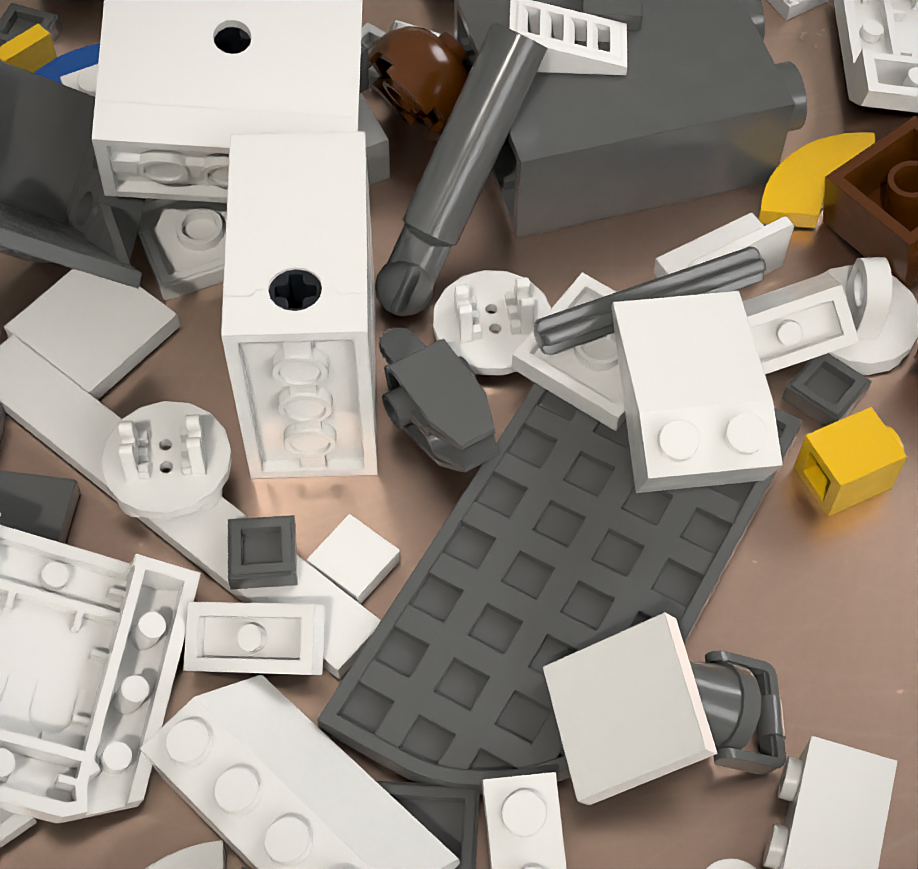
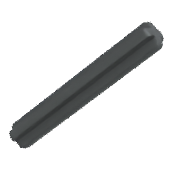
(595, 317)

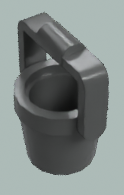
(739, 699)

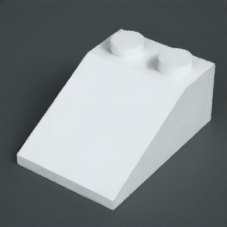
(694, 393)

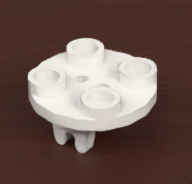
(467, 326)
(135, 461)

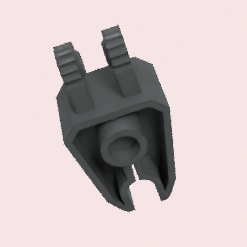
(437, 401)

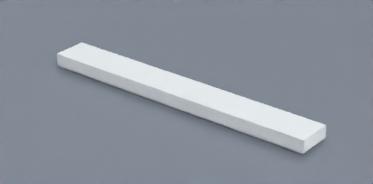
(76, 429)

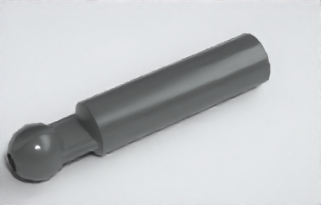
(458, 168)

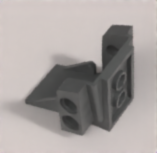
(52, 182)

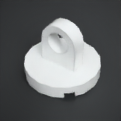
(882, 315)

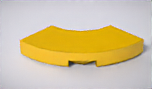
(799, 182)

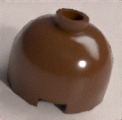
(419, 75)

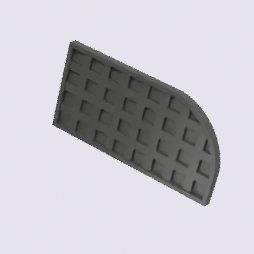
(522, 573)

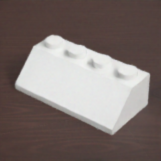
(284, 787)

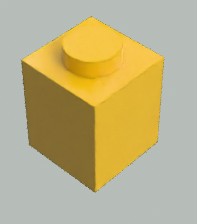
(850, 461)

